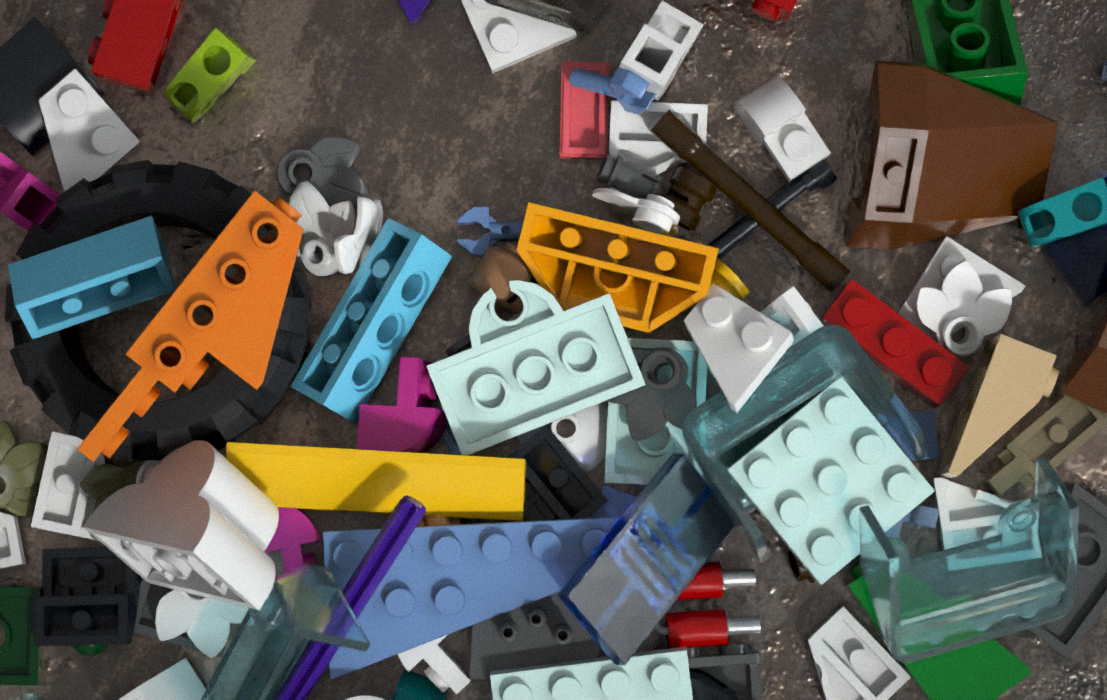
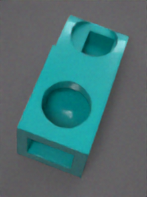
(1065, 214)

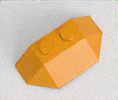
(588, 257)

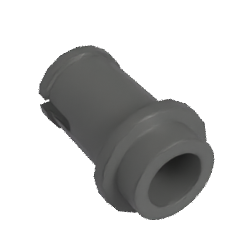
(627, 177)

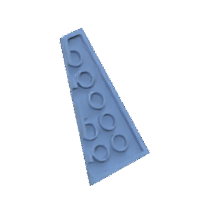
(457, 577)

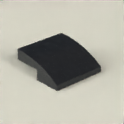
(28, 68)
(555, 481)
(85, 598)

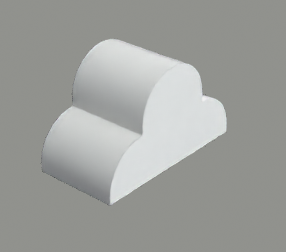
(194, 527)

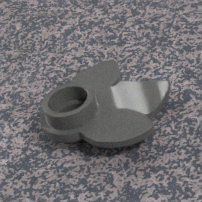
(328, 168)
(658, 401)

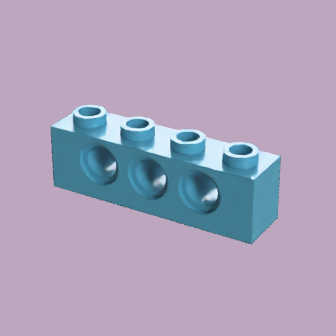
(371, 320)

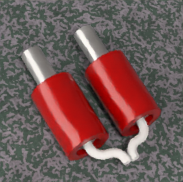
(709, 626)

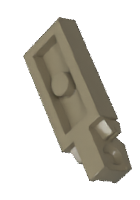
(1052, 435)

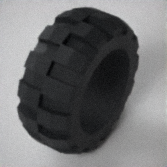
(56, 363)

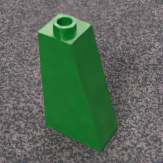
(966, 673)

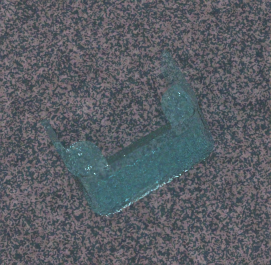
(722, 436)
(977, 587)
(270, 640)

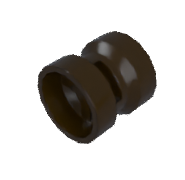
(689, 195)

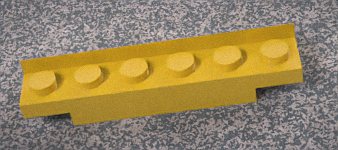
(378, 480)

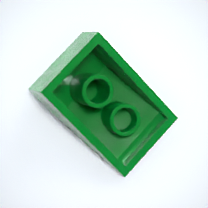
(970, 42)

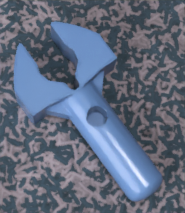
(624, 86)
(498, 231)

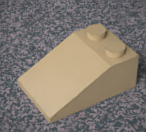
(1002, 390)

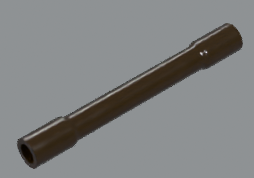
(810, 254)

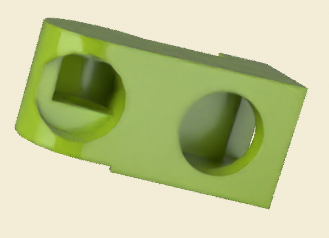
(208, 75)

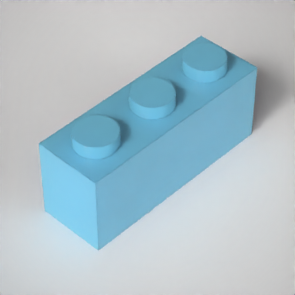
(91, 277)

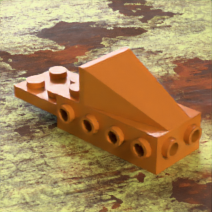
(234, 329)

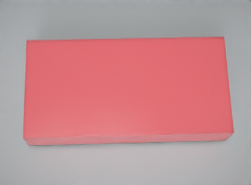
(583, 116)

